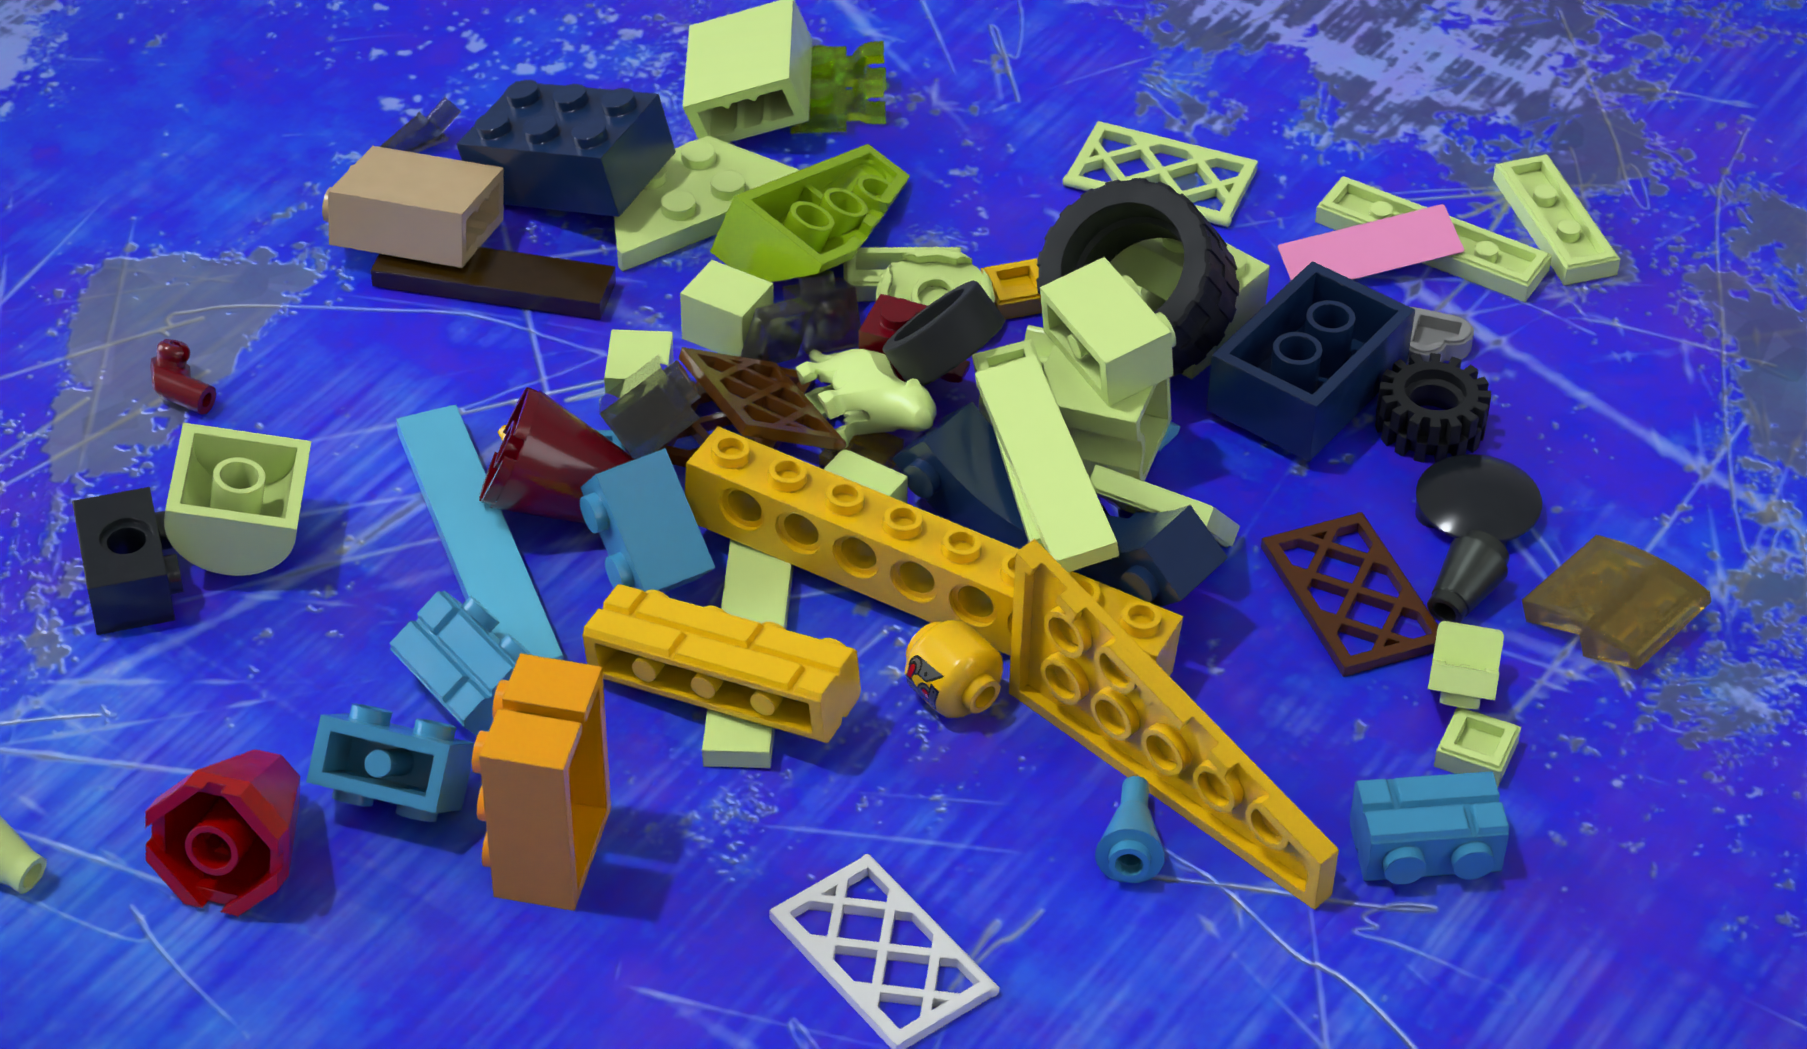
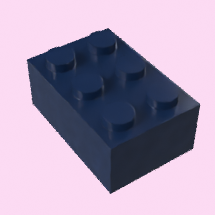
(572, 145)
(1309, 360)

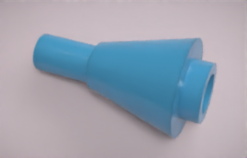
(1130, 844)

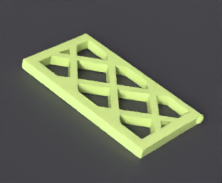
(1144, 146)

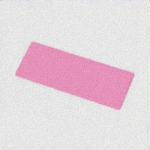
(1377, 244)

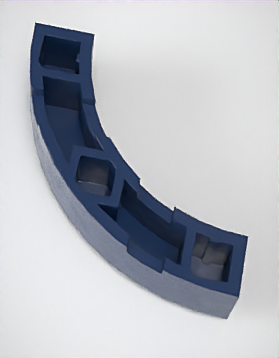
(966, 482)

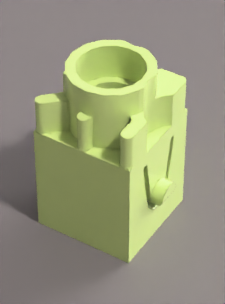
(1116, 436)

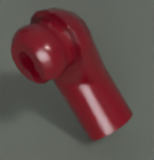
(173, 378)

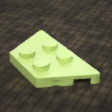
(689, 198)

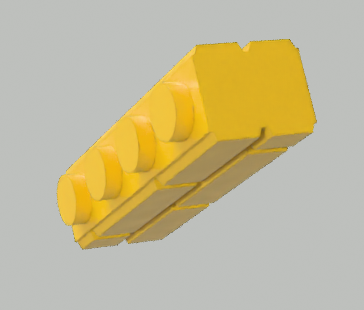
(723, 662)

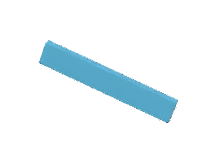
(472, 531)

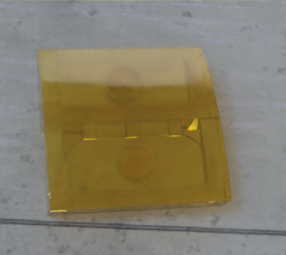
(1617, 601)

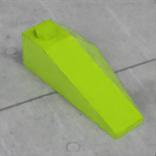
(809, 216)

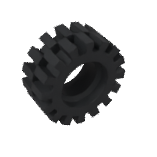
(1438, 385)

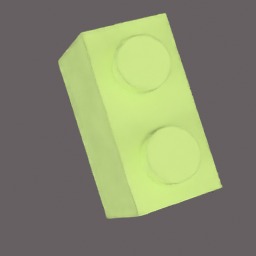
(1108, 330)

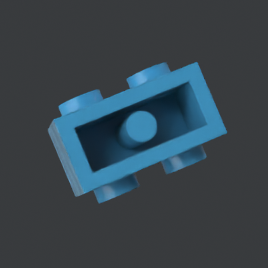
(373, 759)

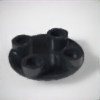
(1477, 495)

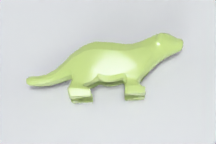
(866, 393)

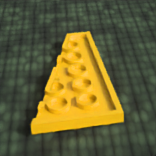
(1123, 707)

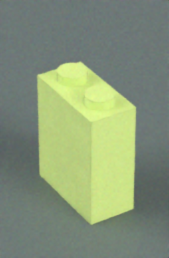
(748, 72)

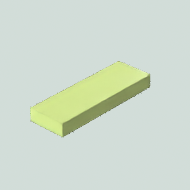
(1556, 219)

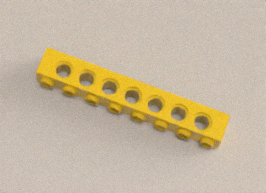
(882, 544)

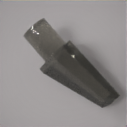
(424, 131)

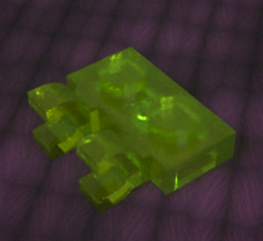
(831, 100)

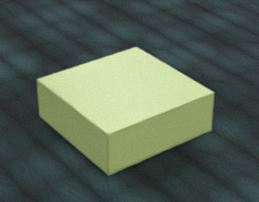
(1477, 744)

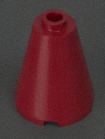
(546, 460)

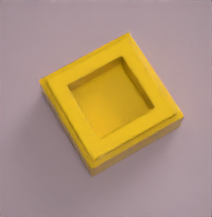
(1015, 288)

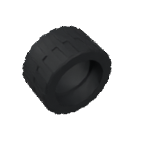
(1140, 210)

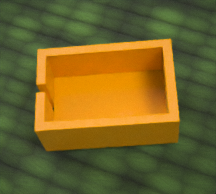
(544, 780)

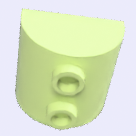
(235, 498)

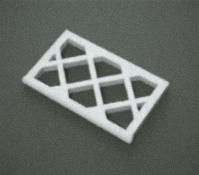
(867, 996)

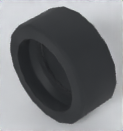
(944, 334)

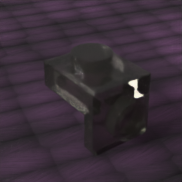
(834, 315)

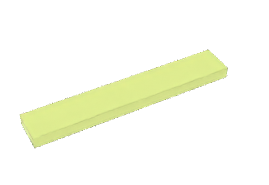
(759, 591)

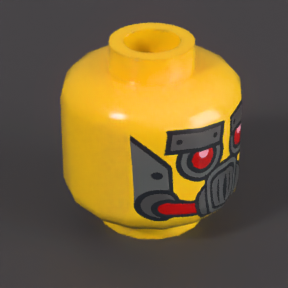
(953, 668)

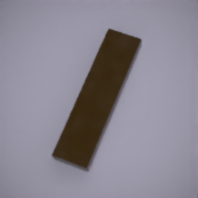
(505, 280)

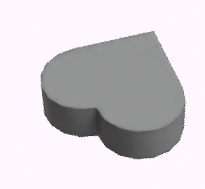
(1440, 335)

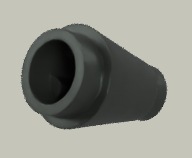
(1468, 575)

